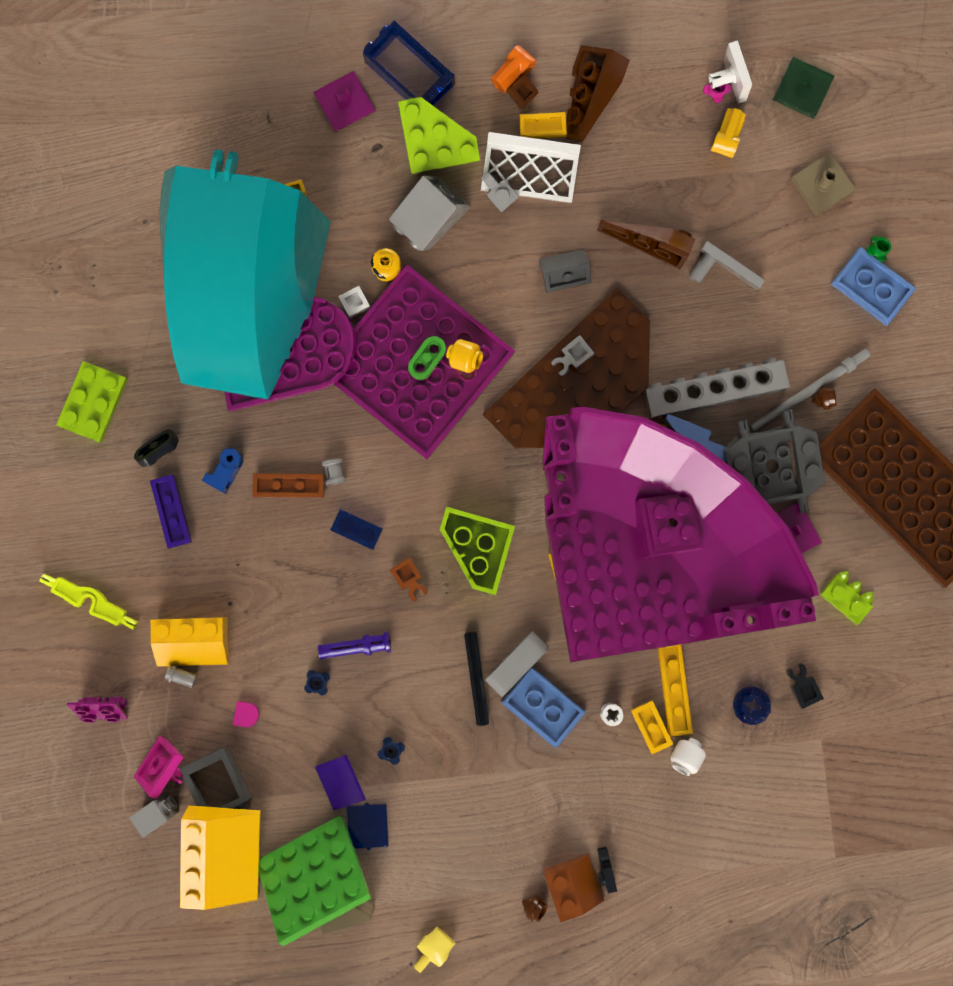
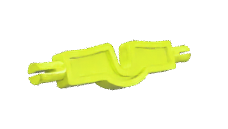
(100, 606)

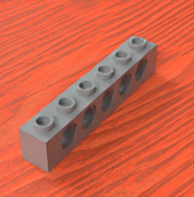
(775, 382)

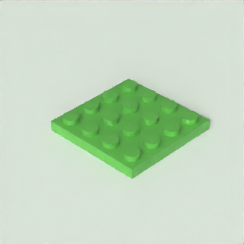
(312, 880)

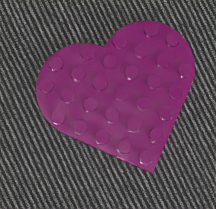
(316, 357)

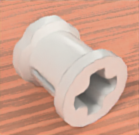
(619, 714)

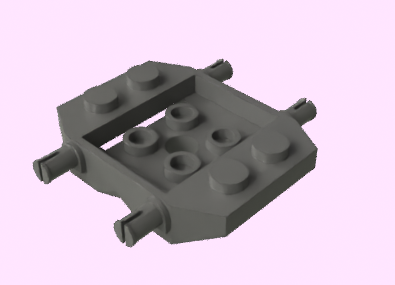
(752, 451)

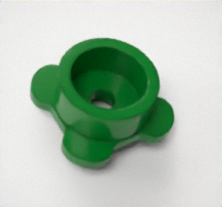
(879, 248)

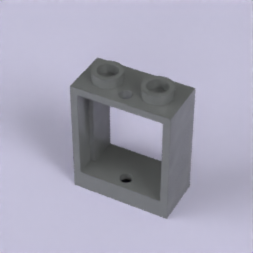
(232, 768)

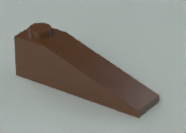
(597, 78)
(661, 243)

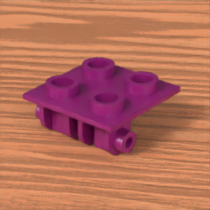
(91, 709)

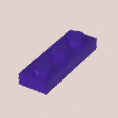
(171, 511)

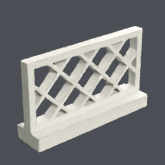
(535, 147)

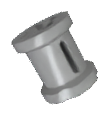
(334, 471)

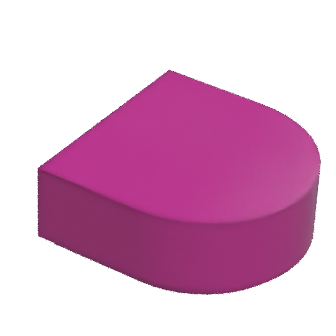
(246, 714)

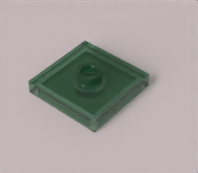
(803, 88)

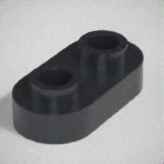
(156, 448)

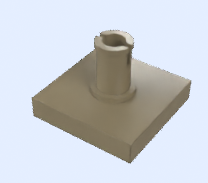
(823, 184)

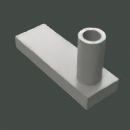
(713, 254)

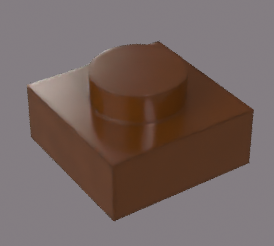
(522, 91)

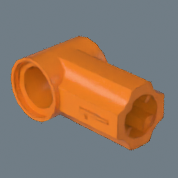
(517, 64)

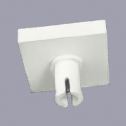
(735, 73)

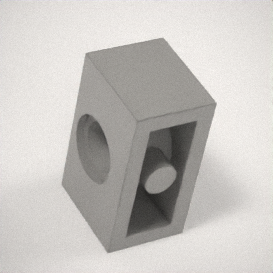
(154, 814)

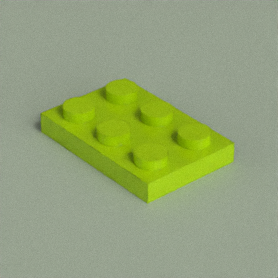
(92, 402)

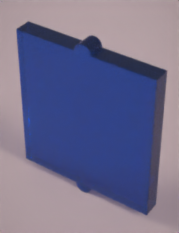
(368, 825)

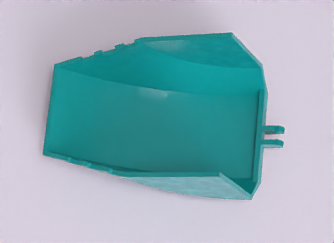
(236, 273)

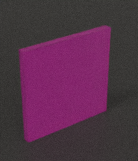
(344, 101)
(800, 527)

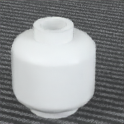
(688, 756)

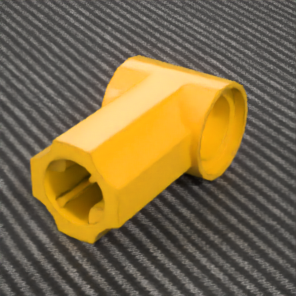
(727, 138)

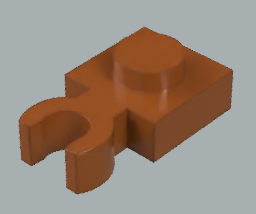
(407, 576)

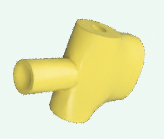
(434, 948)

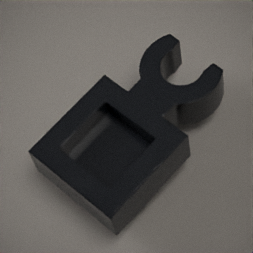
(806, 689)
(606, 877)

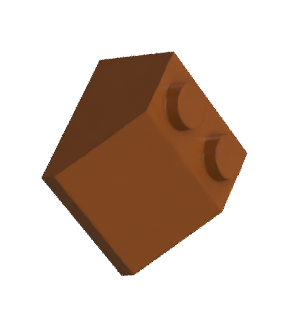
(573, 887)

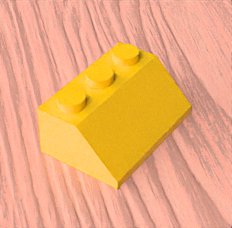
(190, 641)

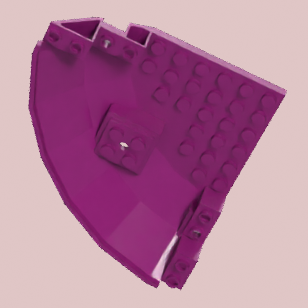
(634, 578)

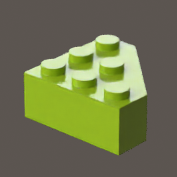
(434, 138)
(478, 547)

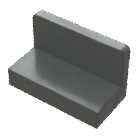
(565, 270)

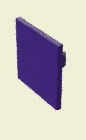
(340, 782)

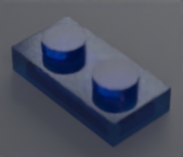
(356, 529)

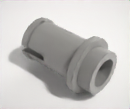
(180, 676)

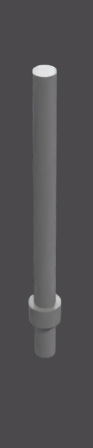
(846, 366)

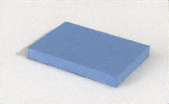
(873, 286)
(543, 707)

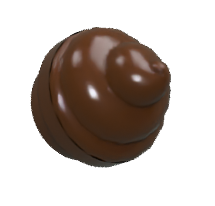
(825, 398)
(534, 908)

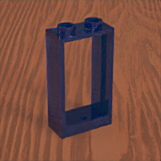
(385, 38)

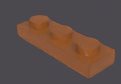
(288, 485)

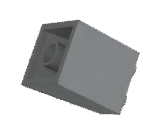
(428, 212)

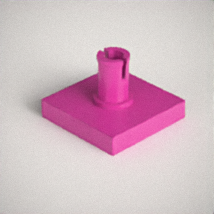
(159, 768)

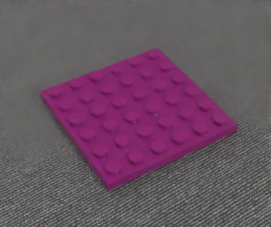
(389, 338)

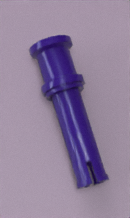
(366, 645)

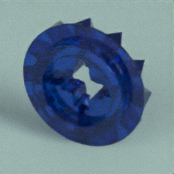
(742, 711)

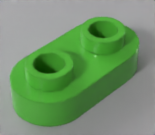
(425, 357)

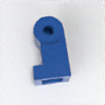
(226, 471)

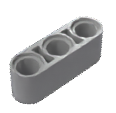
(517, 663)

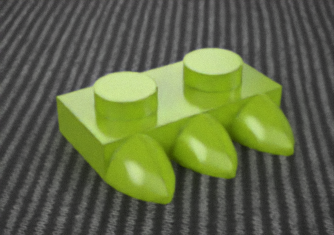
(847, 597)

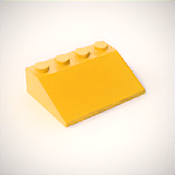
(219, 857)

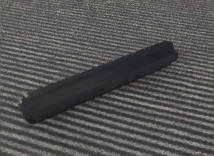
(476, 679)

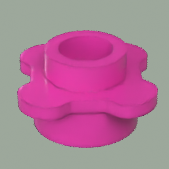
(717, 95)

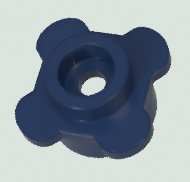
(312, 687)
(391, 757)

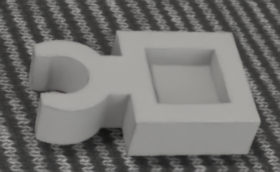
(575, 353)

